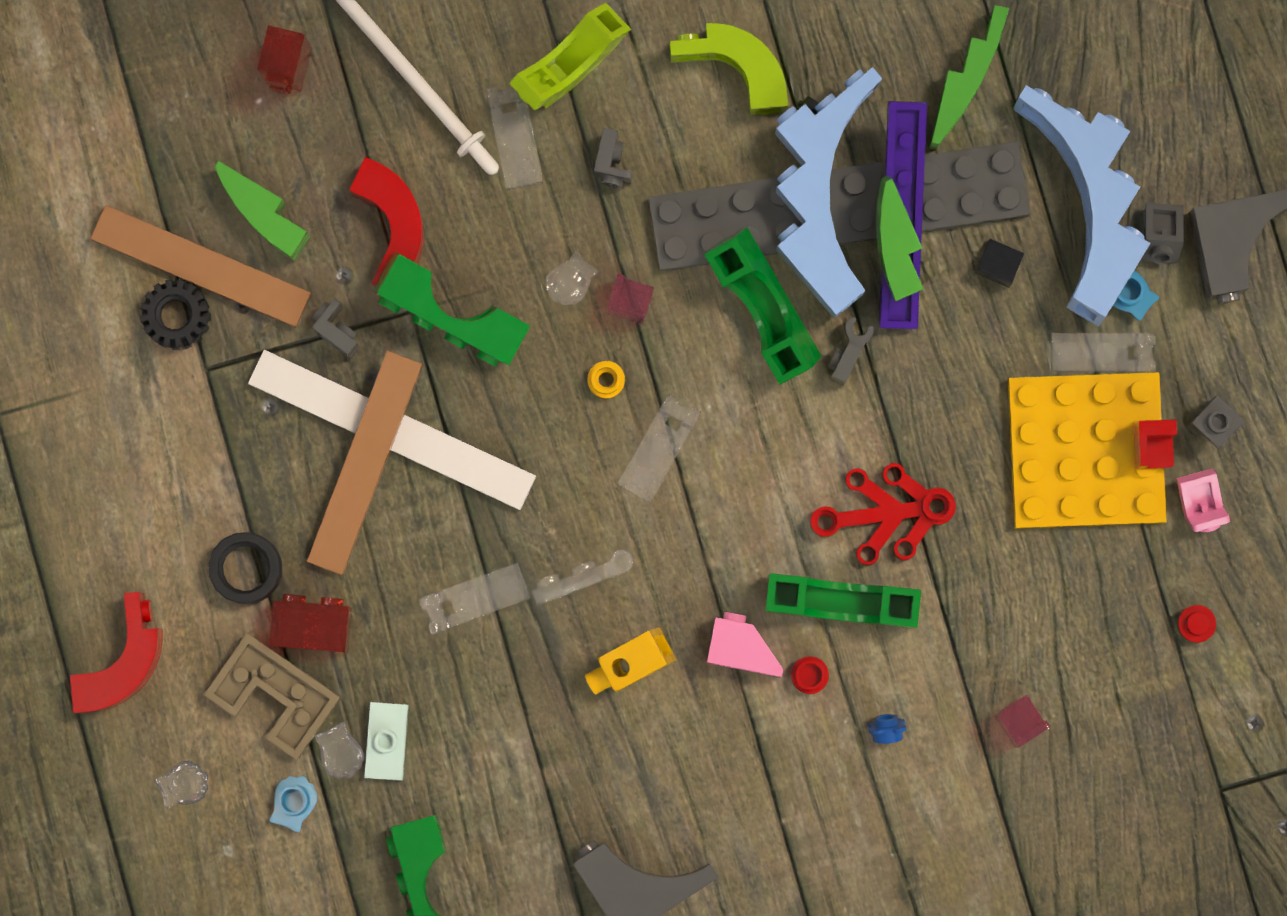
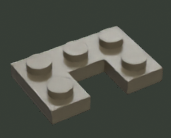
(259, 666)

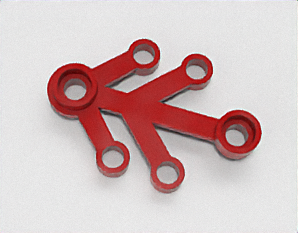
(889, 513)

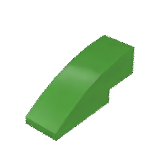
(263, 212)
(896, 241)

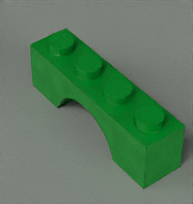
(747, 273)
(409, 287)
(842, 601)
(417, 847)

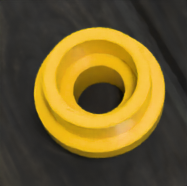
(602, 368)

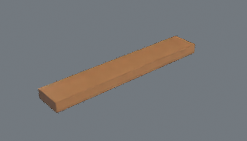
(201, 266)
(365, 462)

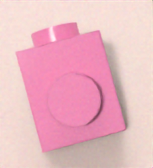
(1202, 501)

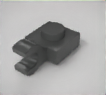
(844, 361)

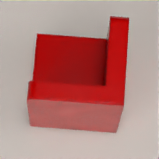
(1154, 443)

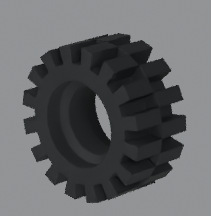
(169, 292)

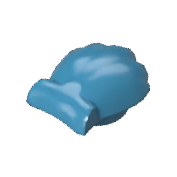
(1136, 297)
(293, 802)

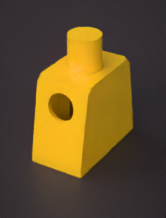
(644, 655)

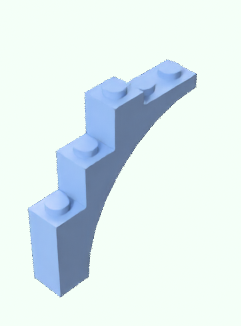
(812, 140)
(1105, 194)

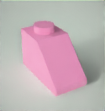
(741, 647)

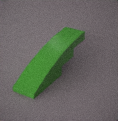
(962, 87)

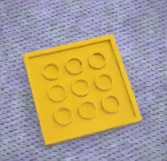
(1078, 450)

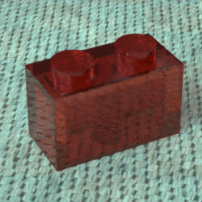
(284, 60)
(311, 625)

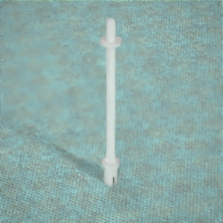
(469, 141)

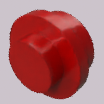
(1197, 623)
(809, 675)

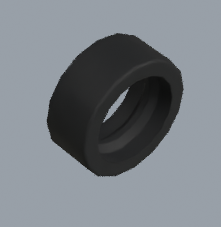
(223, 549)

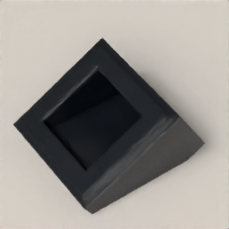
(999, 263)

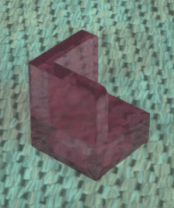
(630, 300)
(1021, 722)

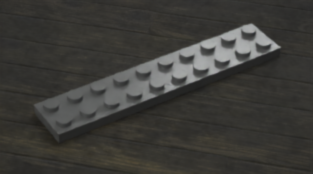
(958, 192)

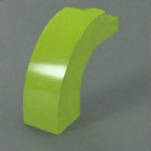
(747, 55)
(572, 59)

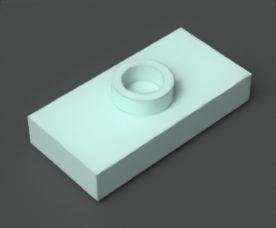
(386, 741)

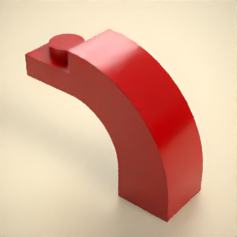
(390, 194)
(131, 671)

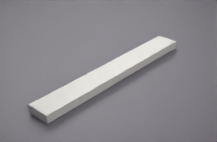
(413, 438)

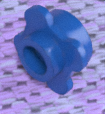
(887, 728)

